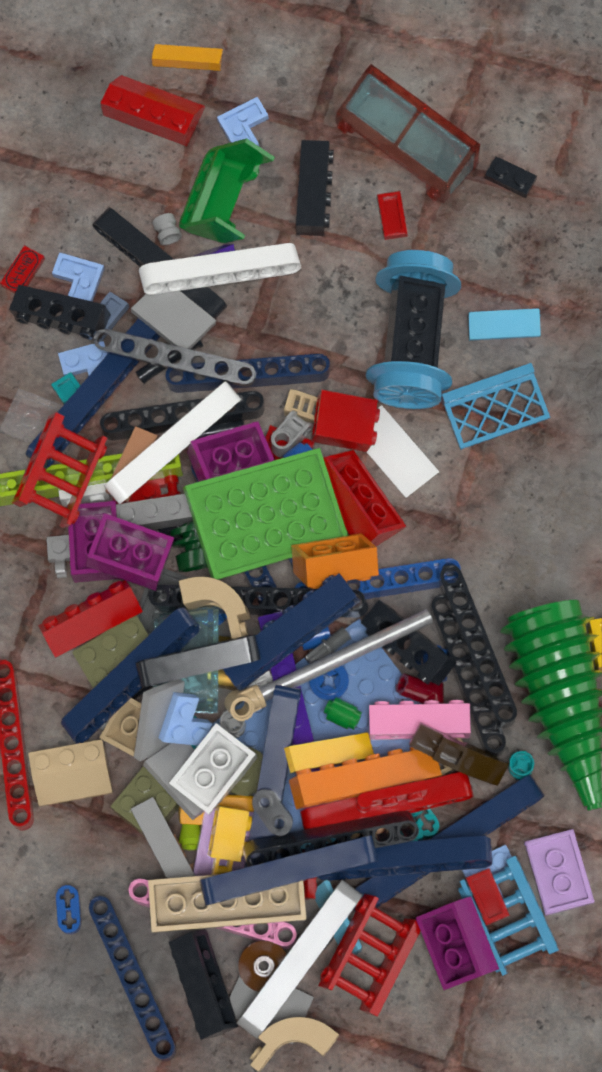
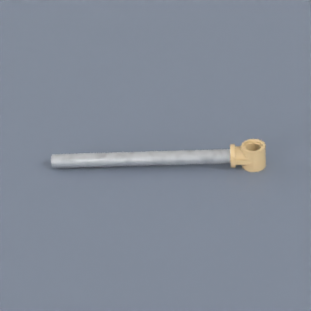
(256, 697)

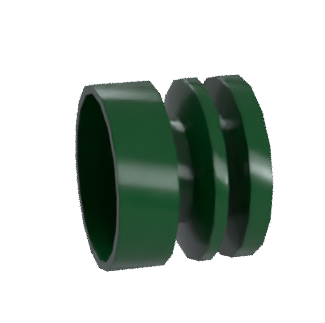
(193, 557)

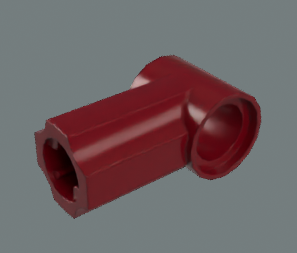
(418, 690)

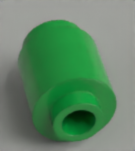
(342, 713)

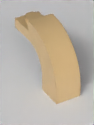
(212, 592)
(289, 1030)

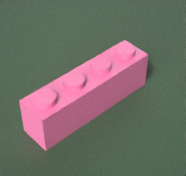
(402, 720)

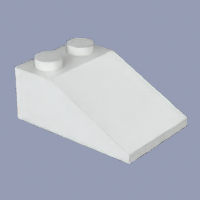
(213, 769)

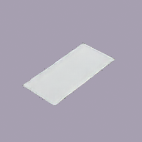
(400, 456)

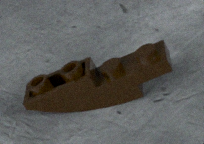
(458, 755)

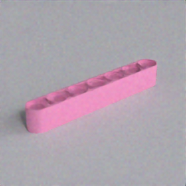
(245, 930)

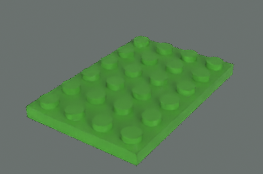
(263, 510)

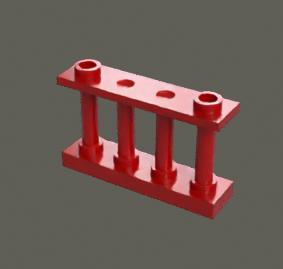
(36, 472)
(395, 955)

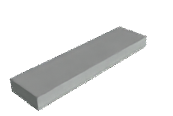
(161, 840)

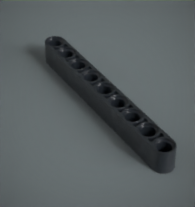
(248, 594)

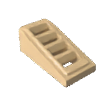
(302, 398)

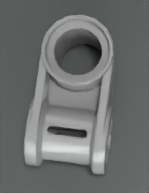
(291, 430)

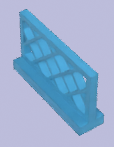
(489, 386)

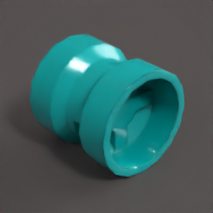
(523, 761)

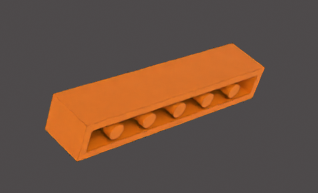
(359, 777)

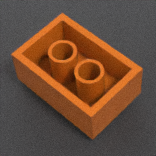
(349, 555)

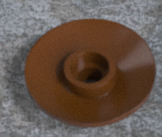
(252, 956)

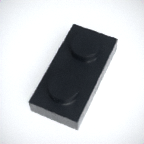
(510, 177)

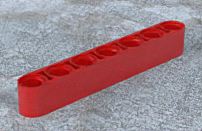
(15, 756)
(440, 792)

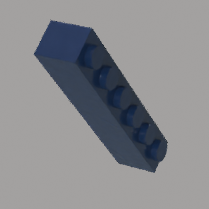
(295, 628)

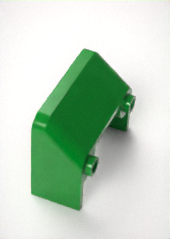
(218, 189)

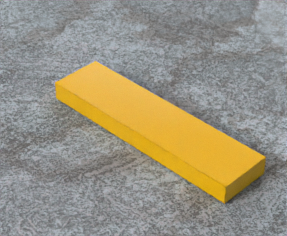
(328, 751)

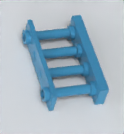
(534, 918)

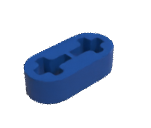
(62, 909)

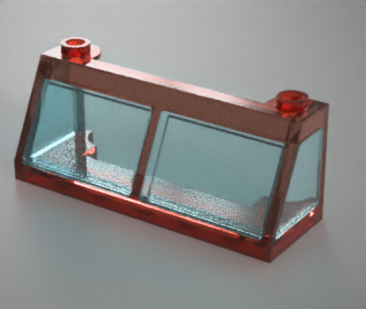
(409, 133)

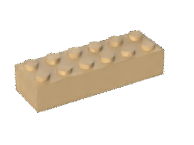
(180, 905)

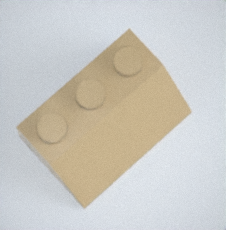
(70, 772)

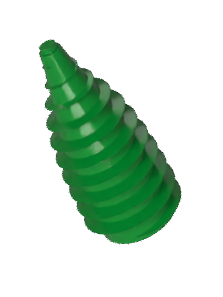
(562, 688)

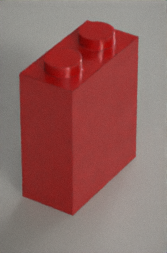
(345, 421)

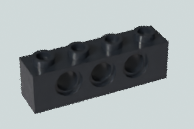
(28, 299)
(438, 663)

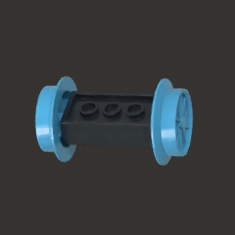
(410, 367)

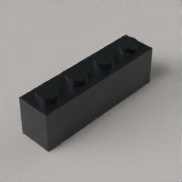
(312, 188)
(203, 984)

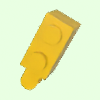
(228, 837)

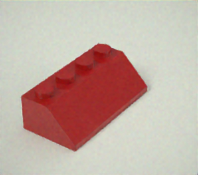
(151, 109)
(361, 500)
(90, 618)

